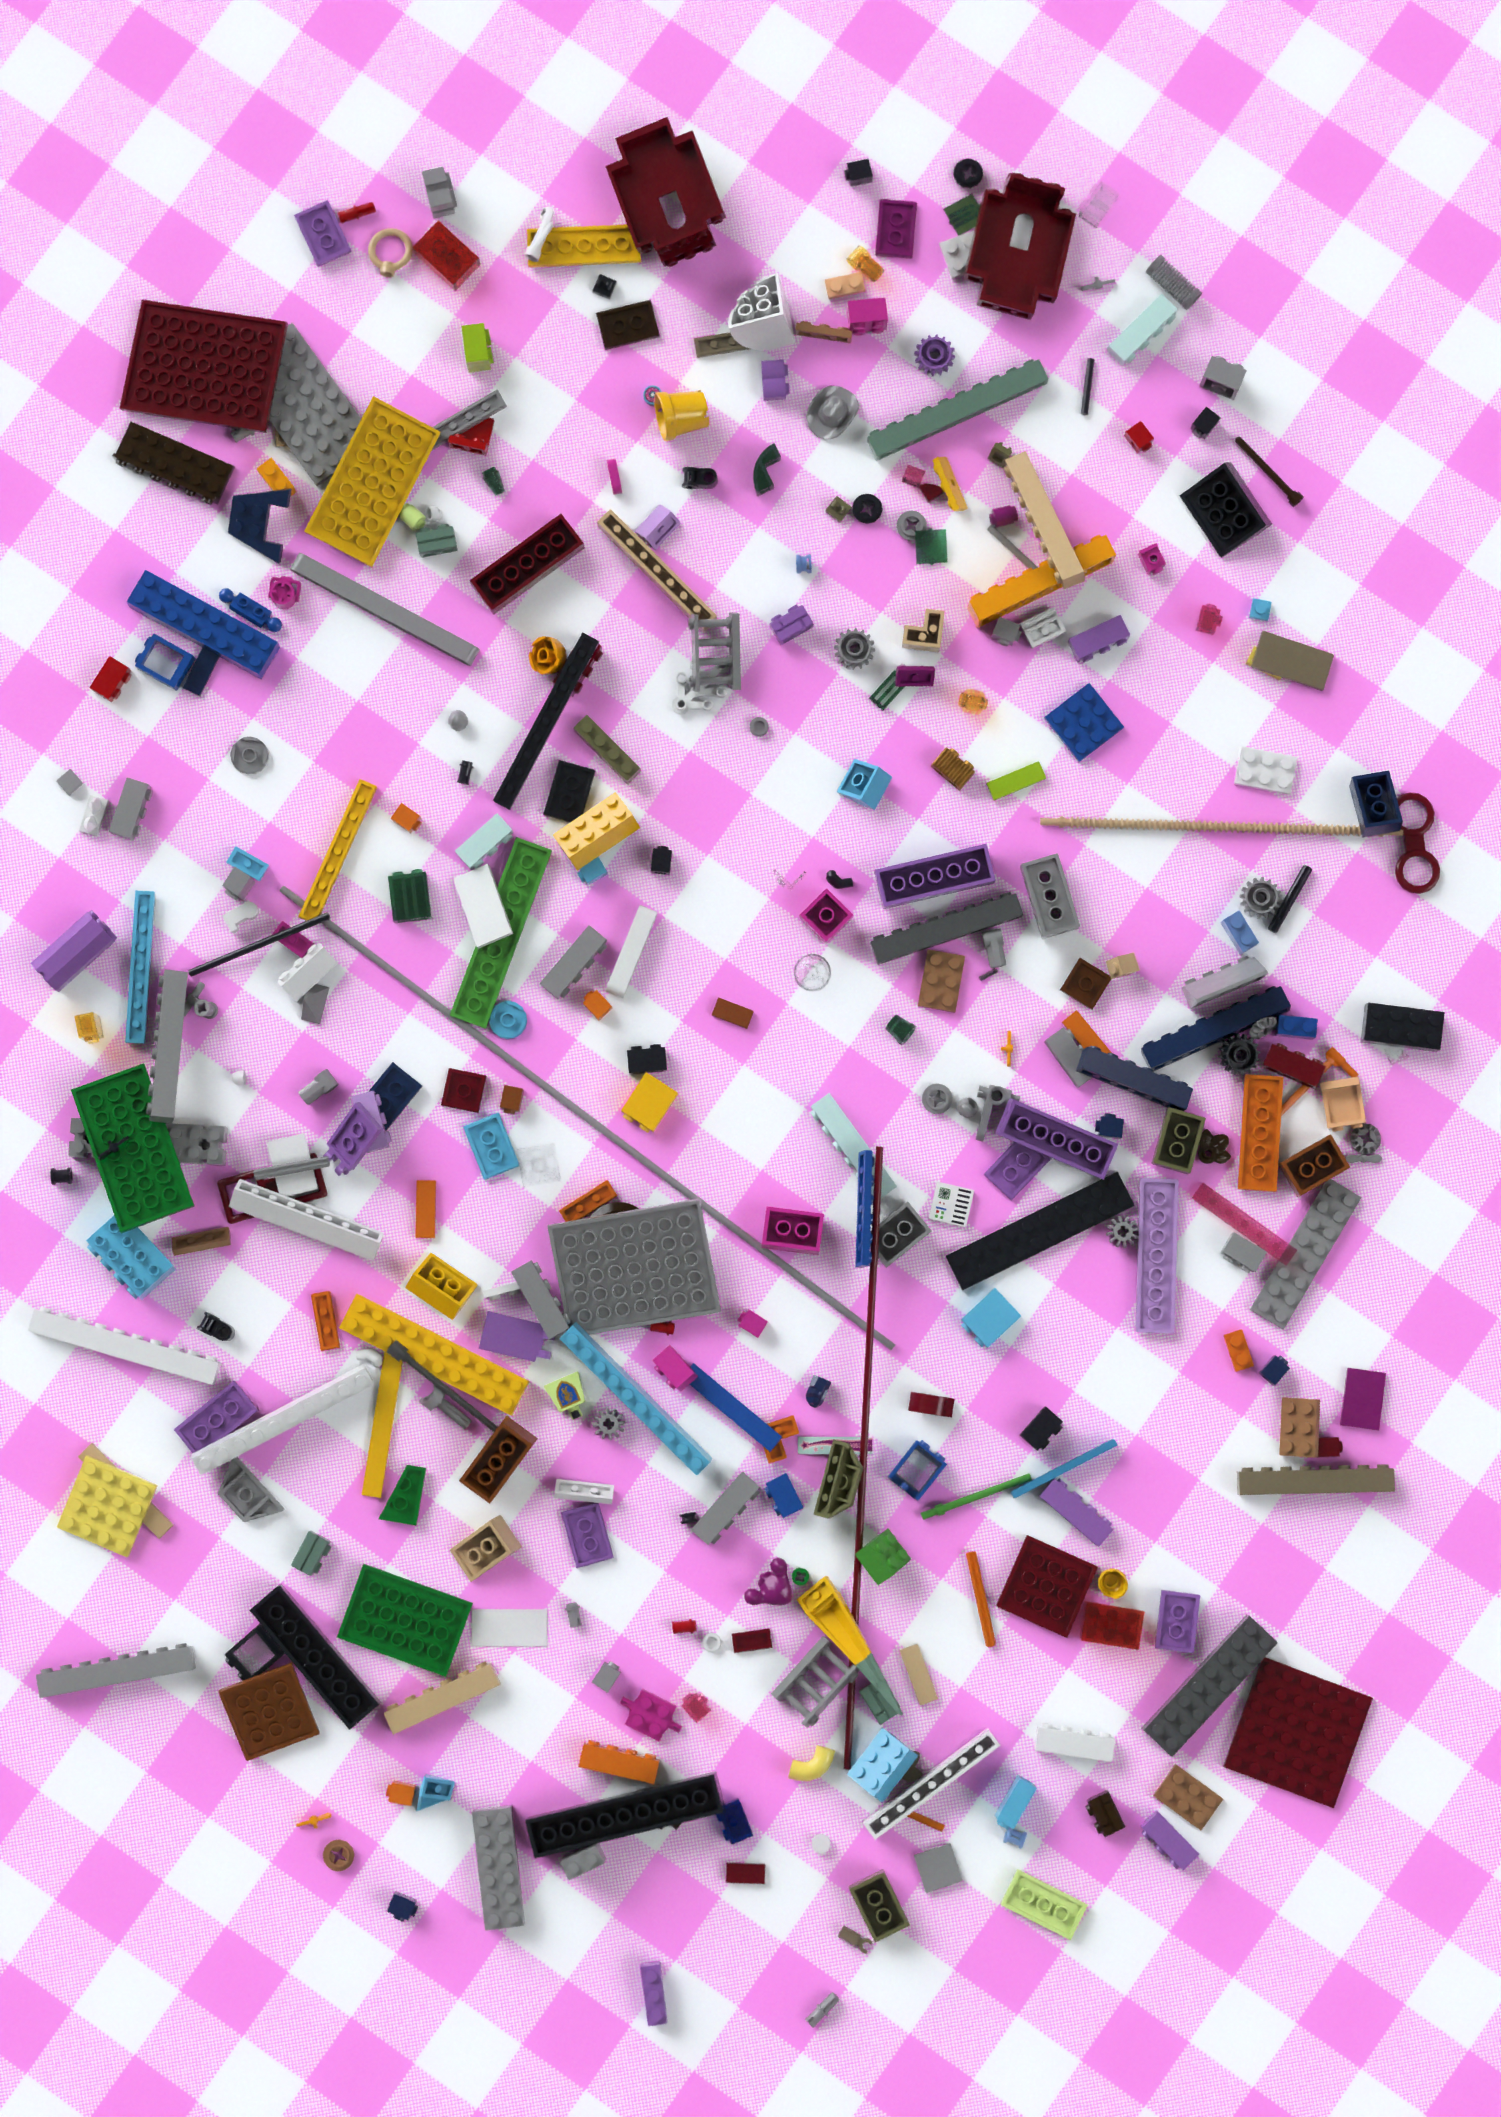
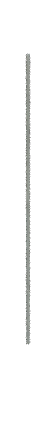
(593, 1122)

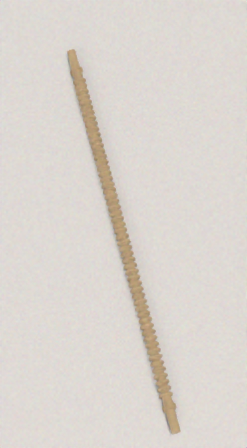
(1061, 822)

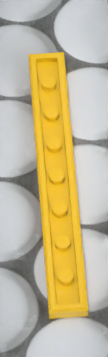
(338, 850)
(382, 1426)

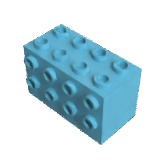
(131, 1257)

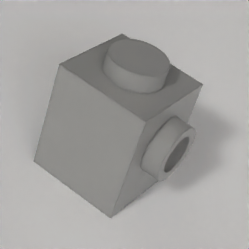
(1006, 632)

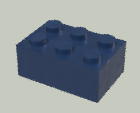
(1375, 803)

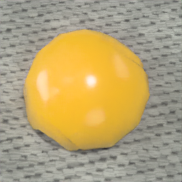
(1113, 1583)

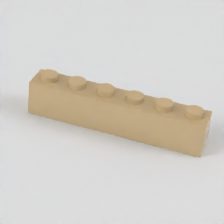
(441, 1698)

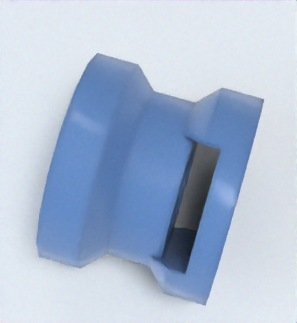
(801, 564)

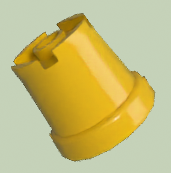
(680, 413)

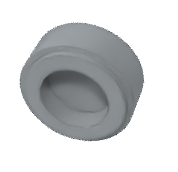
(759, 726)

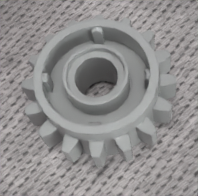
(854, 638)
(1267, 890)

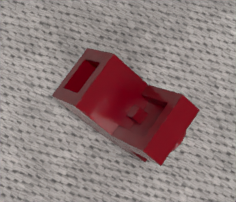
(931, 1404)

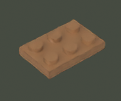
(941, 981)
(1299, 1427)
(1188, 1797)

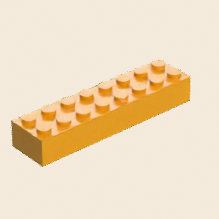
(1035, 583)

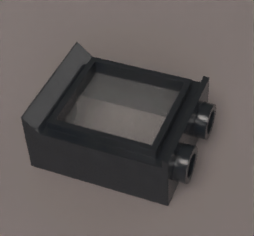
(254, 1653)

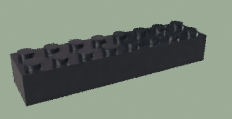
(315, 1656)

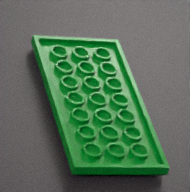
(145, 1173)

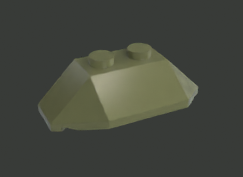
(839, 1481)

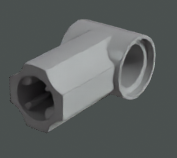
(994, 943)
(322, 1084)

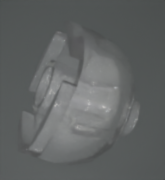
(812, 972)

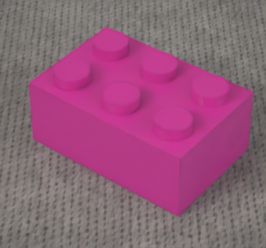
(792, 1230)

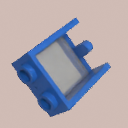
(917, 1469)

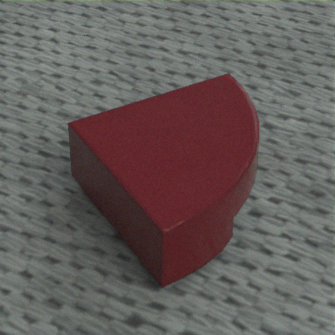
(930, 491)

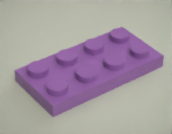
(216, 1418)

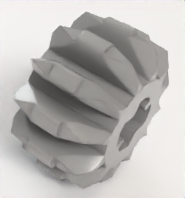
(1117, 1226)
(604, 1429)

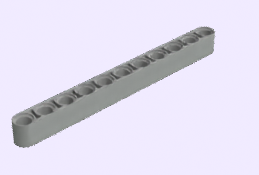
(384, 609)

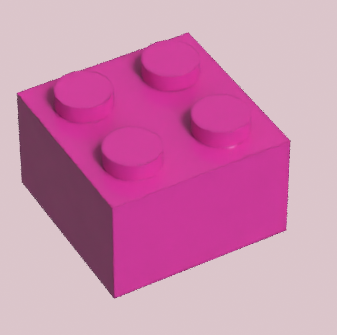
(867, 316)
(826, 916)

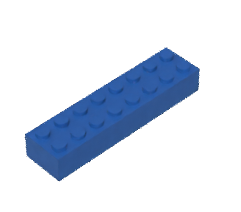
(203, 624)

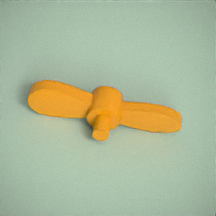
(1009, 1048)
(313, 1820)

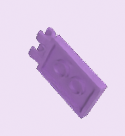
(352, 1139)
(513, 1337)

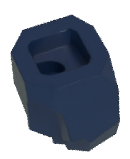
(817, 1391)

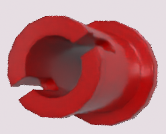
(663, 1327)
(684, 1626)

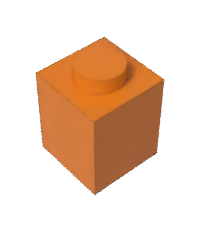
(406, 818)
(597, 1004)
(401, 1793)

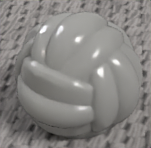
(458, 720)
(967, 1107)

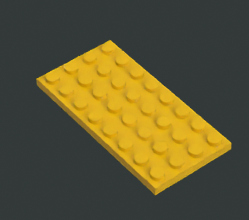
(372, 481)

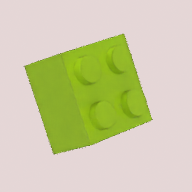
(476, 343)

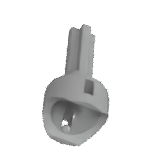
(436, 1399)

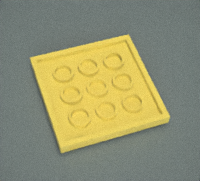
(107, 1506)

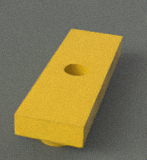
(949, 484)

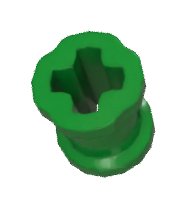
(806, 1577)

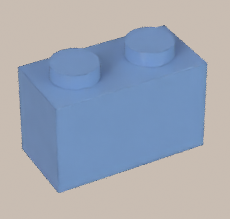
(1239, 932)

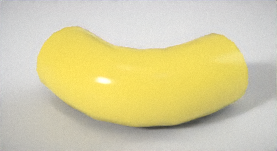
(815, 1767)

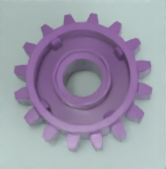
(931, 365)

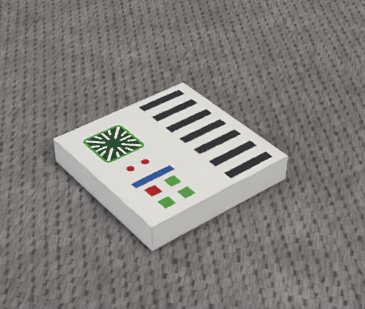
(951, 1204)

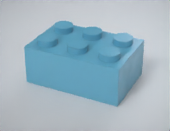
(882, 1765)

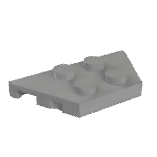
(246, 1493)

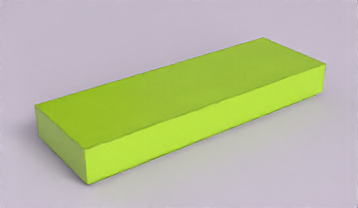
(1016, 781)

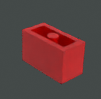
(111, 679)

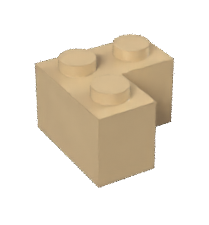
(926, 637)

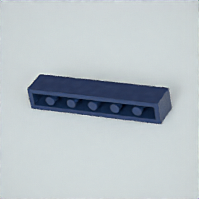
(1134, 1079)

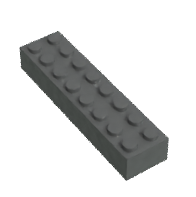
(1209, 1685)

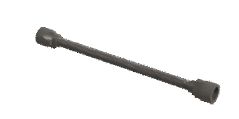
(399, 1352)

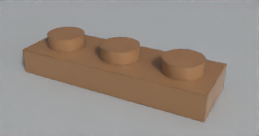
(823, 331)
(201, 1241)

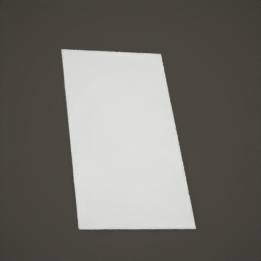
(509, 1627)

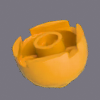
(547, 655)

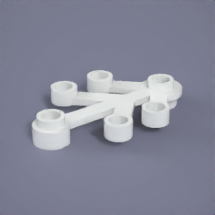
(692, 694)

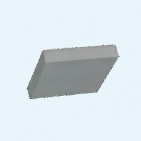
(938, 1868)

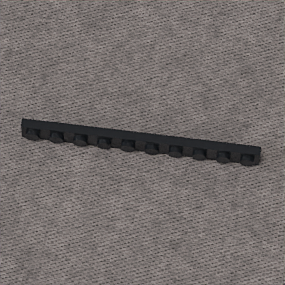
(546, 721)

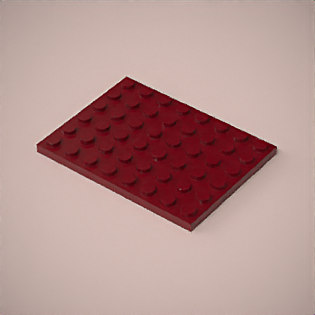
(203, 366)

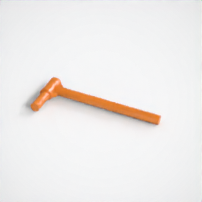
(1333, 1058)

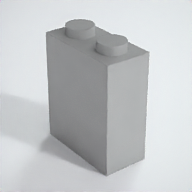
(583, 1860)

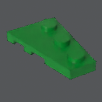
(405, 1500)

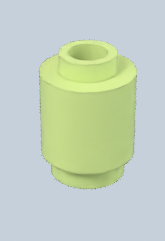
(412, 517)

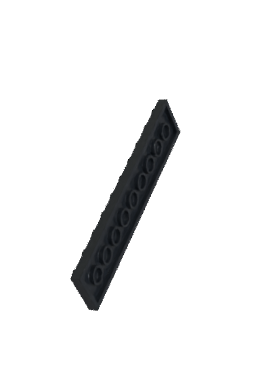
(1039, 1231)

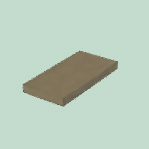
(1292, 660)

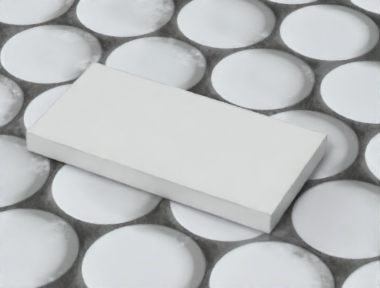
(483, 906)

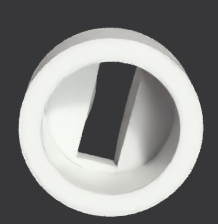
(433, 513)
(239, 1078)

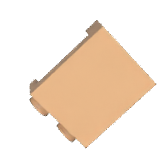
(1343, 1103)

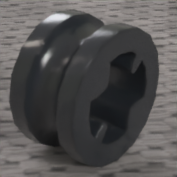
(688, 1517)

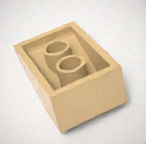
(485, 1548)

